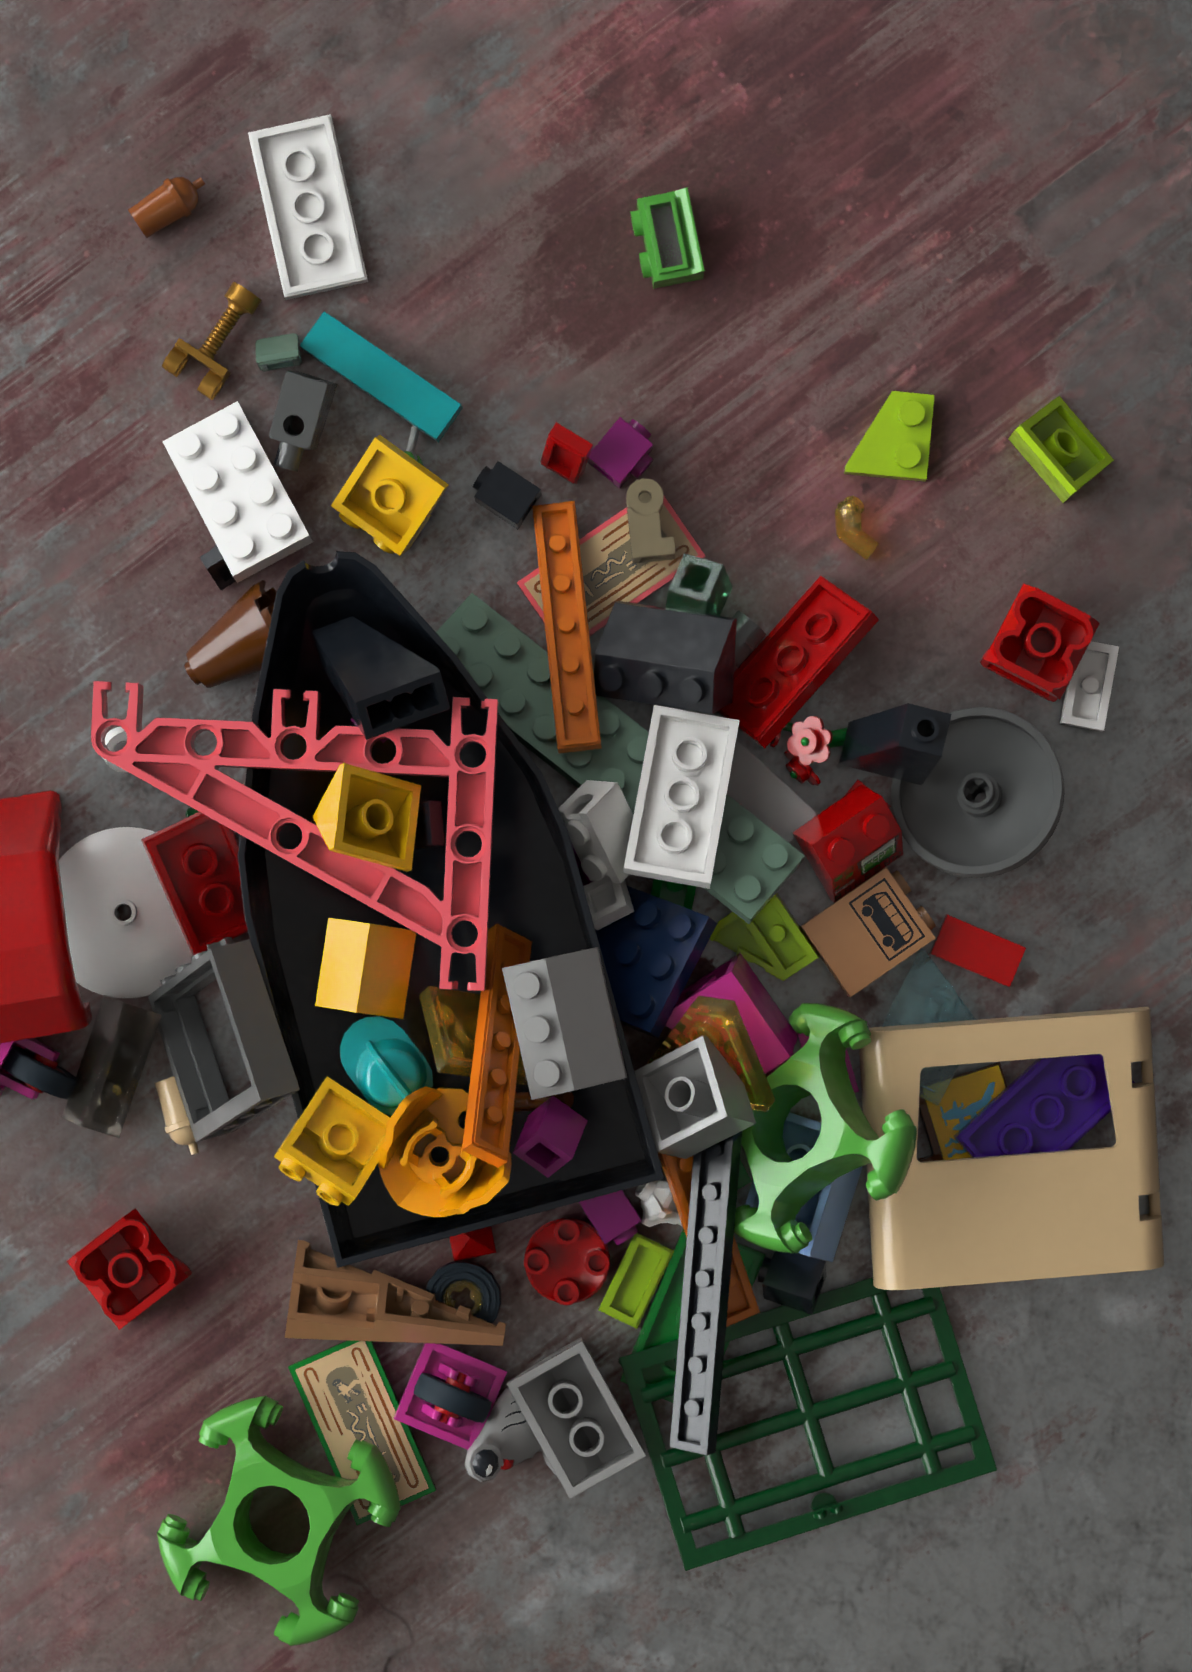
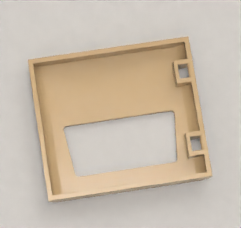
(1017, 1211)

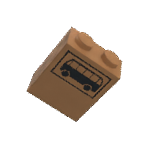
(869, 931)

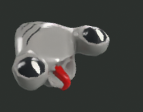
(502, 1441)

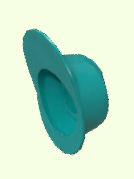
(383, 1062)

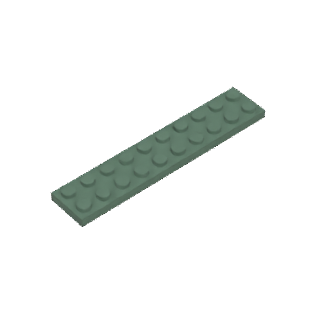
(511, 667)

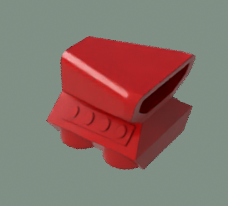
(1040, 643)
(128, 1268)

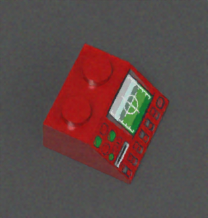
(851, 841)

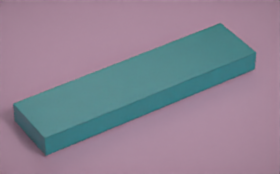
(381, 376)

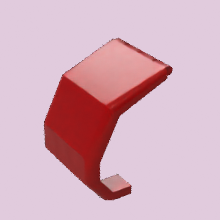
(35, 956)

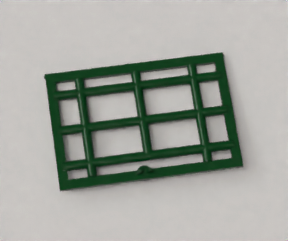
(823, 1504)

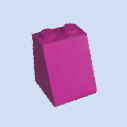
(763, 1020)

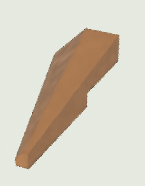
(374, 1307)

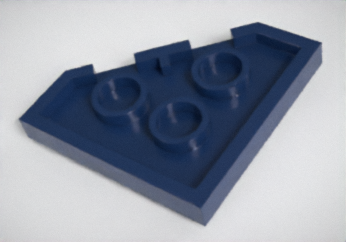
(652, 958)

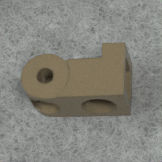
(643, 506)

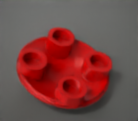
(566, 1261)

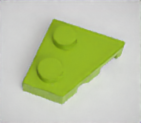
(896, 440)
(769, 941)

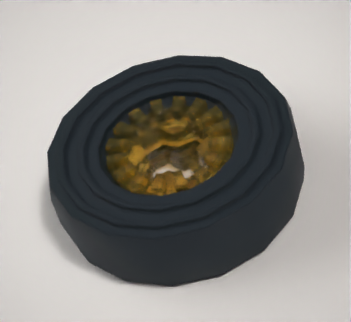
(471, 1275)

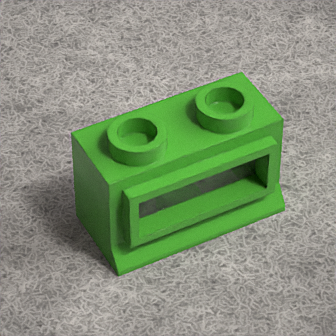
(669, 239)

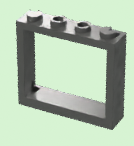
(254, 1027)

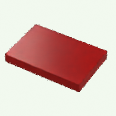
(200, 878)

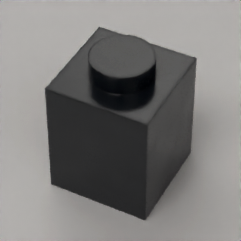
(506, 494)
(793, 1280)

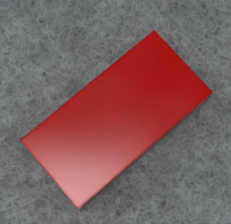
(566, 453)
(977, 950)

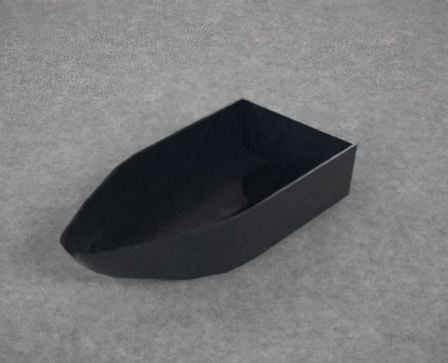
(531, 892)

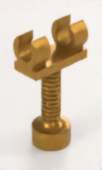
(239, 302)

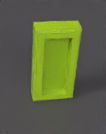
(636, 1280)

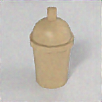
(175, 1115)

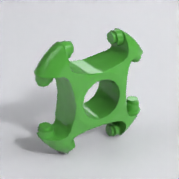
(844, 1137)
(234, 1543)

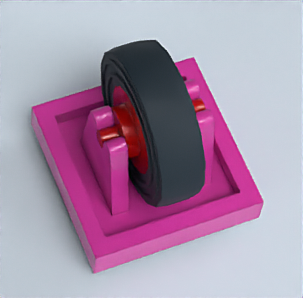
(36, 1070)
(450, 1394)

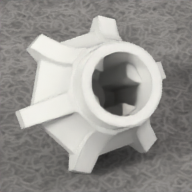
(657, 1203)

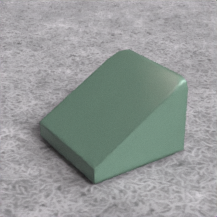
(278, 352)

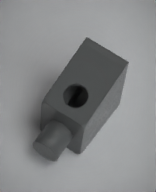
(311, 401)

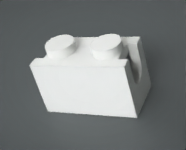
(599, 828)

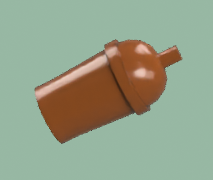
(166, 204)

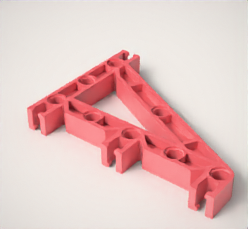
(167, 760)

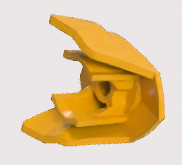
(412, 1176)

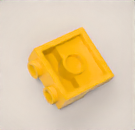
(389, 496)
(334, 1143)

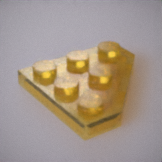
(725, 1028)

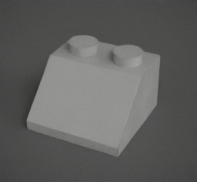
(693, 1099)

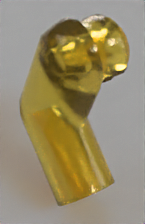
(850, 528)

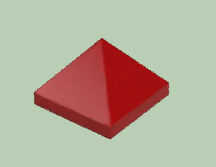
(473, 1244)

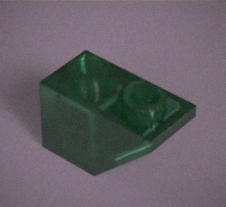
(699, 586)

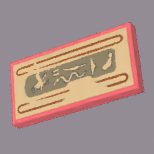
(609, 567)

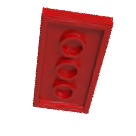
(796, 659)

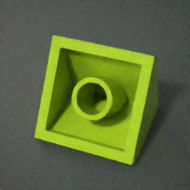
(1060, 448)

